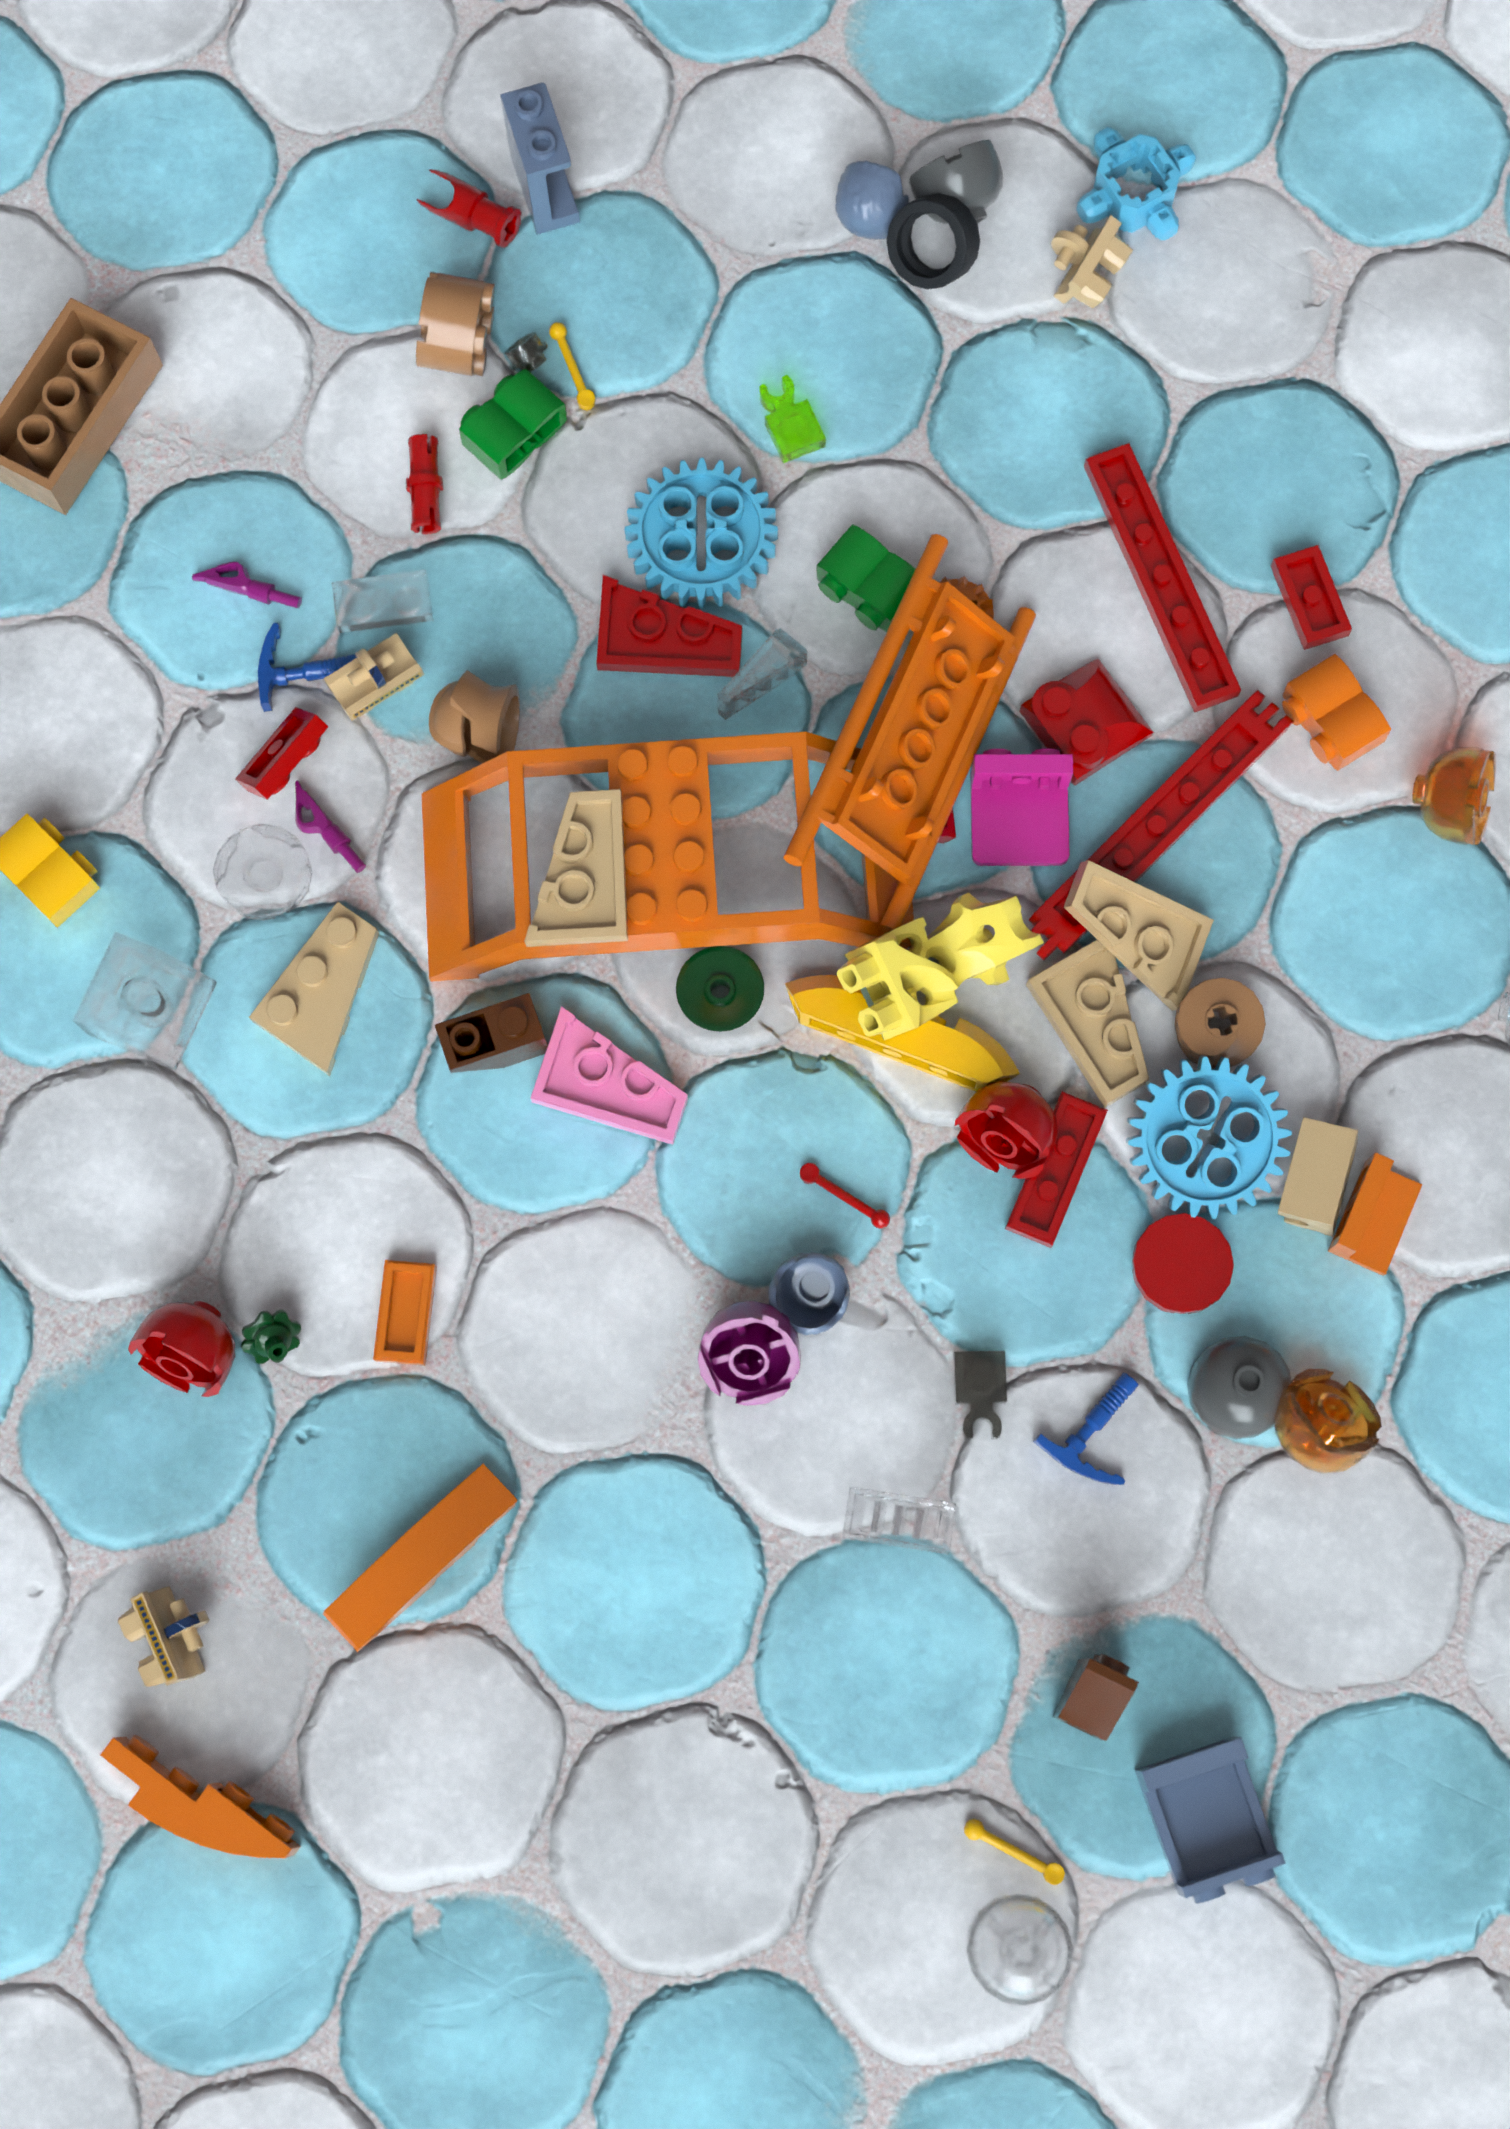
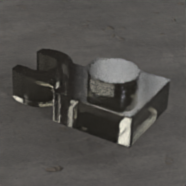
(980, 1382)

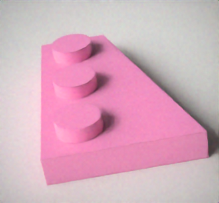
(604, 1084)

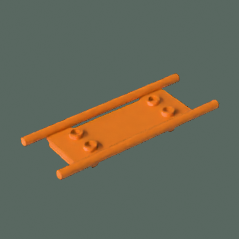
(922, 734)

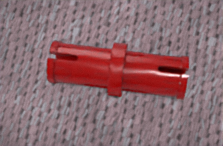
(424, 484)

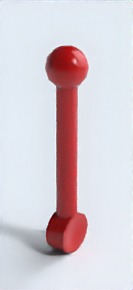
(810, 1174)

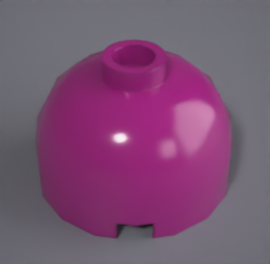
(749, 1353)

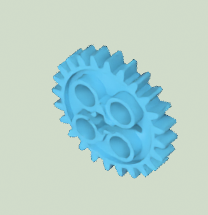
(658, 533)
(1249, 1156)

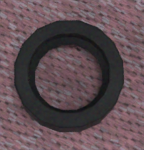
(901, 248)

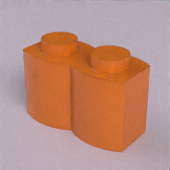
(1335, 713)

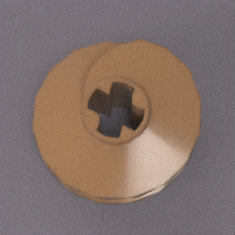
(1231, 1001)

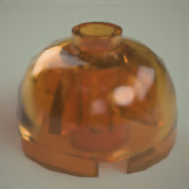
(1456, 794)
(1326, 1423)

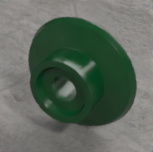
(714, 968)

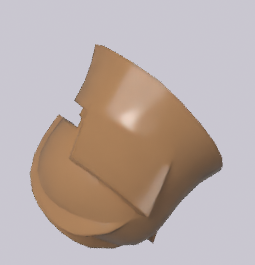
(475, 718)

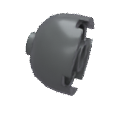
(971, 177)
(1238, 1386)

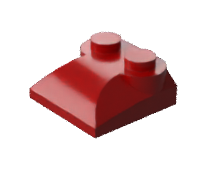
(1086, 718)

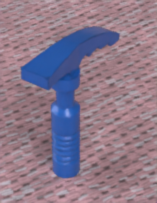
(269, 677)
(1094, 1421)

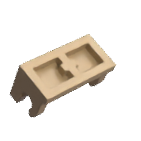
(1318, 1175)

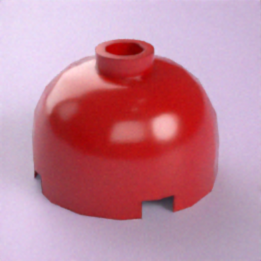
(1008, 1127)
(186, 1346)

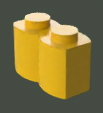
(44, 870)

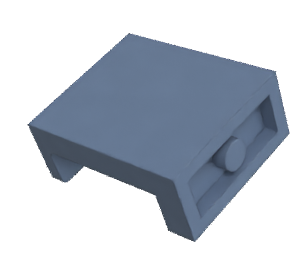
(539, 157)
(1209, 1820)

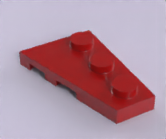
(660, 637)

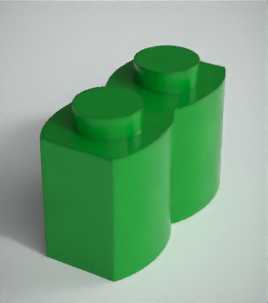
(512, 423)
(865, 577)

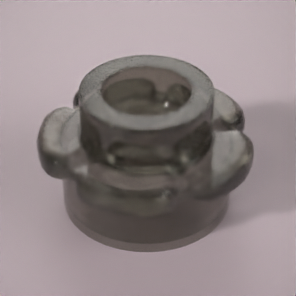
(527, 353)

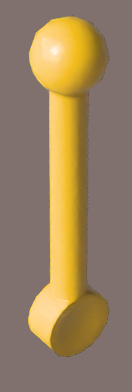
(585, 397)
(1052, 1872)

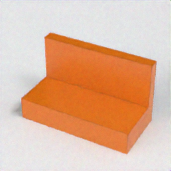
(1375, 1215)

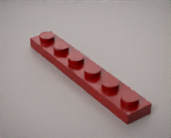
(1162, 578)

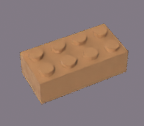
(72, 403)

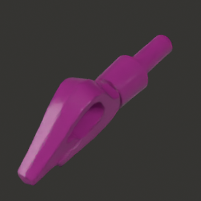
(243, 585)
(322, 824)

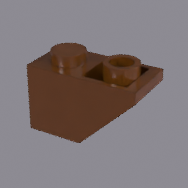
(493, 1036)
(1096, 1695)

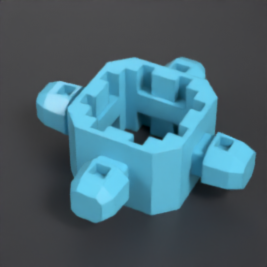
(1139, 153)

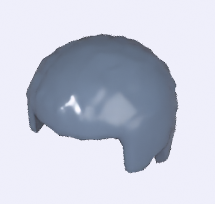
(869, 199)
(810, 1292)

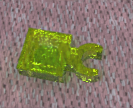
(791, 425)

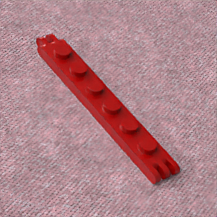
(1169, 812)

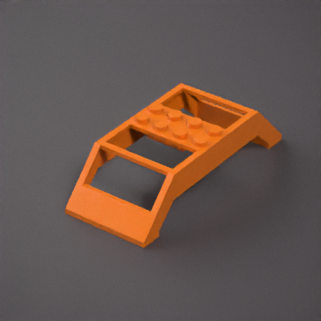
(665, 848)

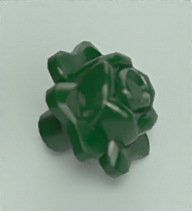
(271, 1336)

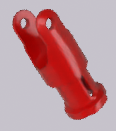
(474, 210)

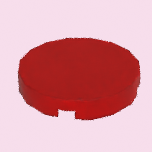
(1182, 1264)

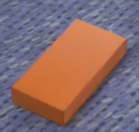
(405, 1312)

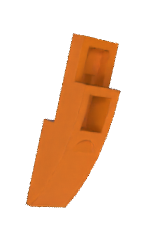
(214, 1819)

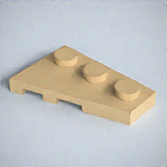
(586, 877)
(1141, 928)
(316, 991)
(1092, 1018)

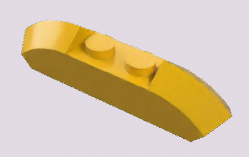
(956, 1055)

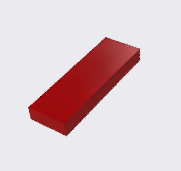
(1048, 1195)

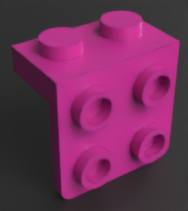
(1020, 808)

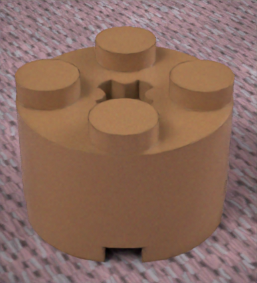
(455, 324)

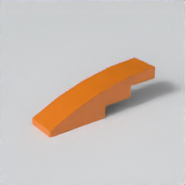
(419, 1557)

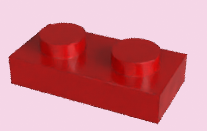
(1311, 597)
(272, 764)

